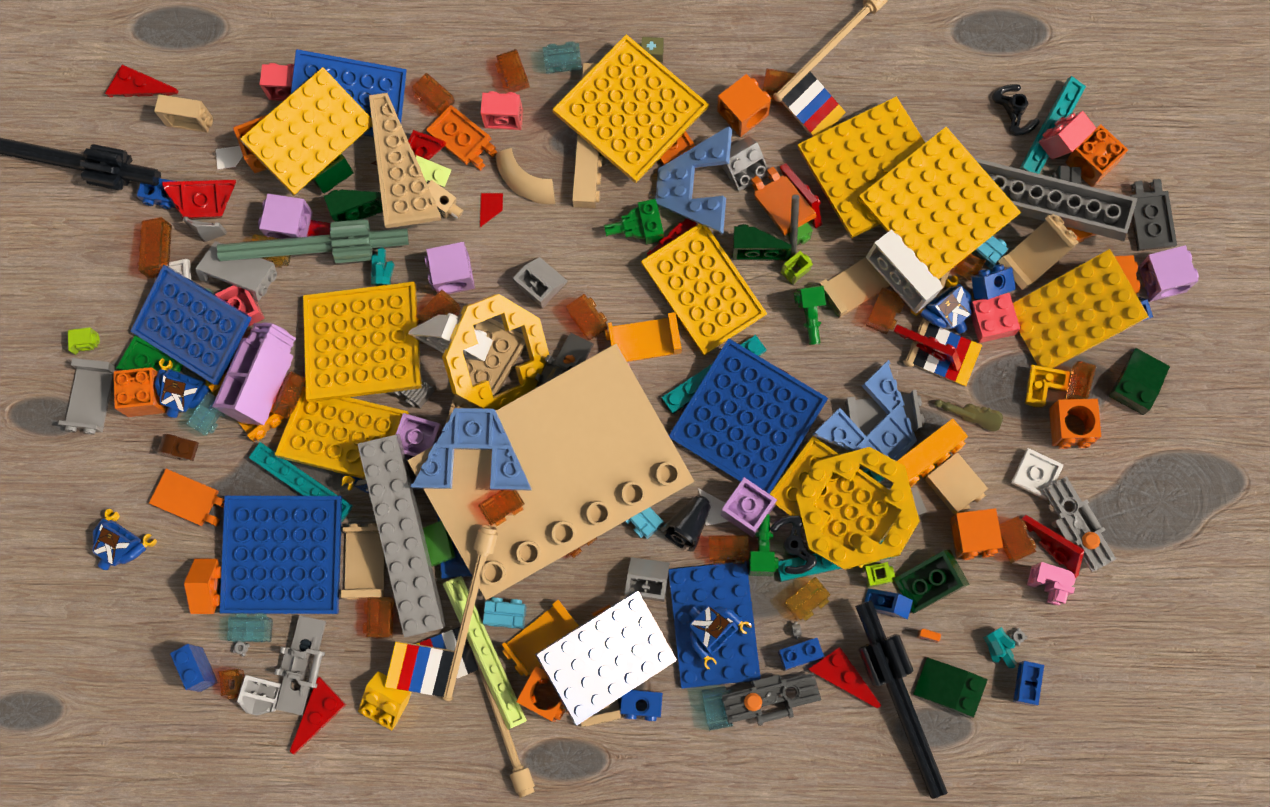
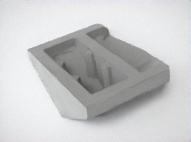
(206, 230)
(258, 695)

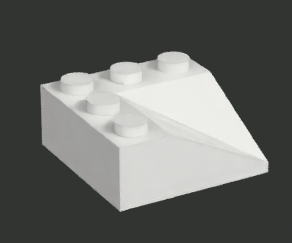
(438, 331)

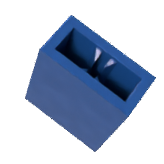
(193, 668)

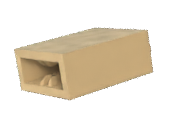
(956, 484)

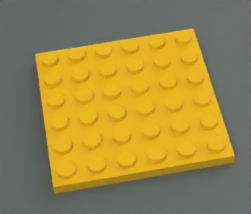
(630, 108)
(858, 155)
(940, 203)
(361, 342)

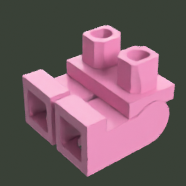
(1057, 581)

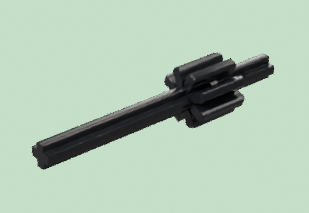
(100, 164)
(889, 663)

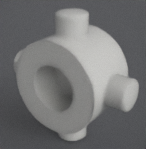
(796, 629)
(1018, 636)
(241, 648)

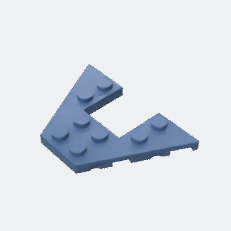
(677, 179)
(473, 430)
(890, 436)

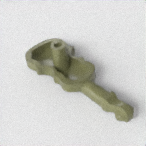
(985, 417)

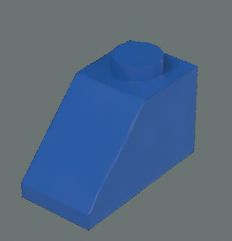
(889, 603)

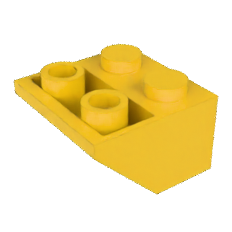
(383, 703)

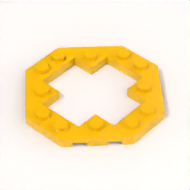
(465, 337)
(867, 549)

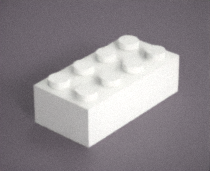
(904, 271)

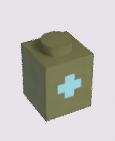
(654, 47)

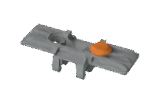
(1074, 527)

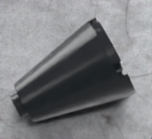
(688, 523)

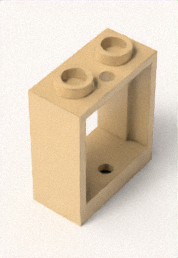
(183, 113)

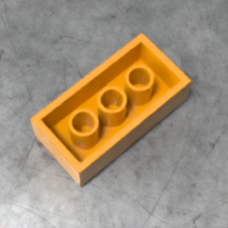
(933, 451)

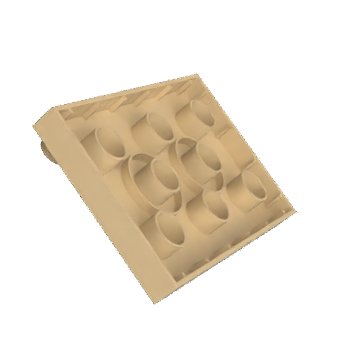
(591, 464)

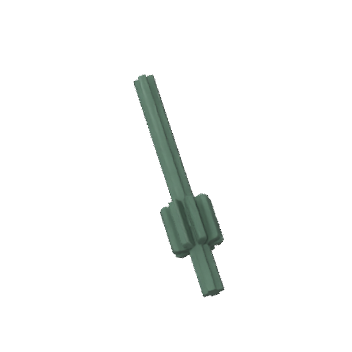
(347, 241)

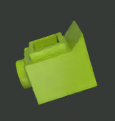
(802, 261)
(82, 340)
(872, 578)

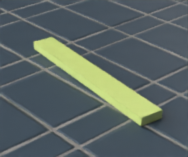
(486, 656)

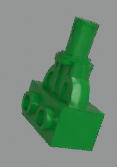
(640, 223)
(809, 299)
(763, 561)

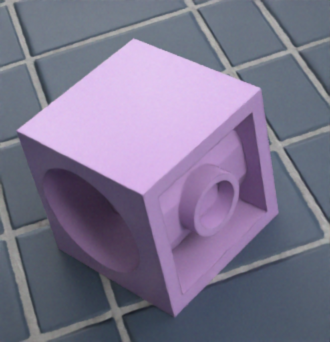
(285, 217)
(449, 268)
(1168, 273)
(417, 434)
(748, 507)

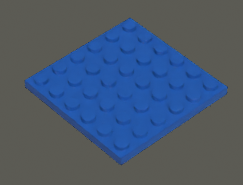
(748, 417)
(281, 554)

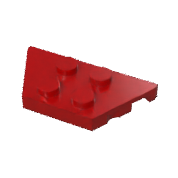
(200, 198)

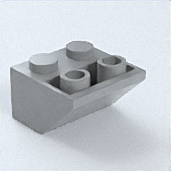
(745, 163)
(539, 281)
(647, 578)

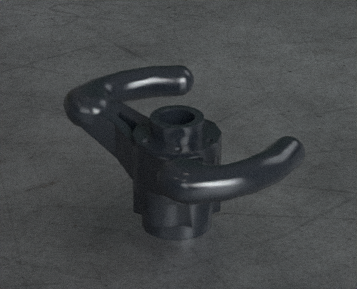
(1015, 108)
(810, 559)

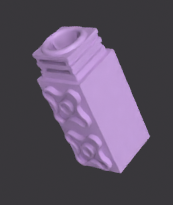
(256, 374)

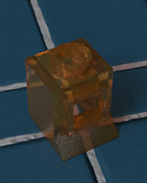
(966, 271)
(225, 676)

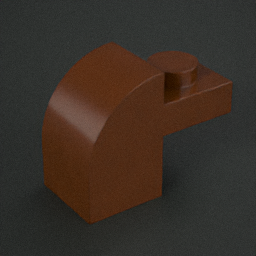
(177, 447)

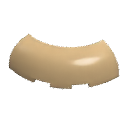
(521, 182)

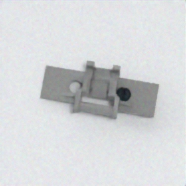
(295, 661)

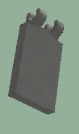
(1152, 217)

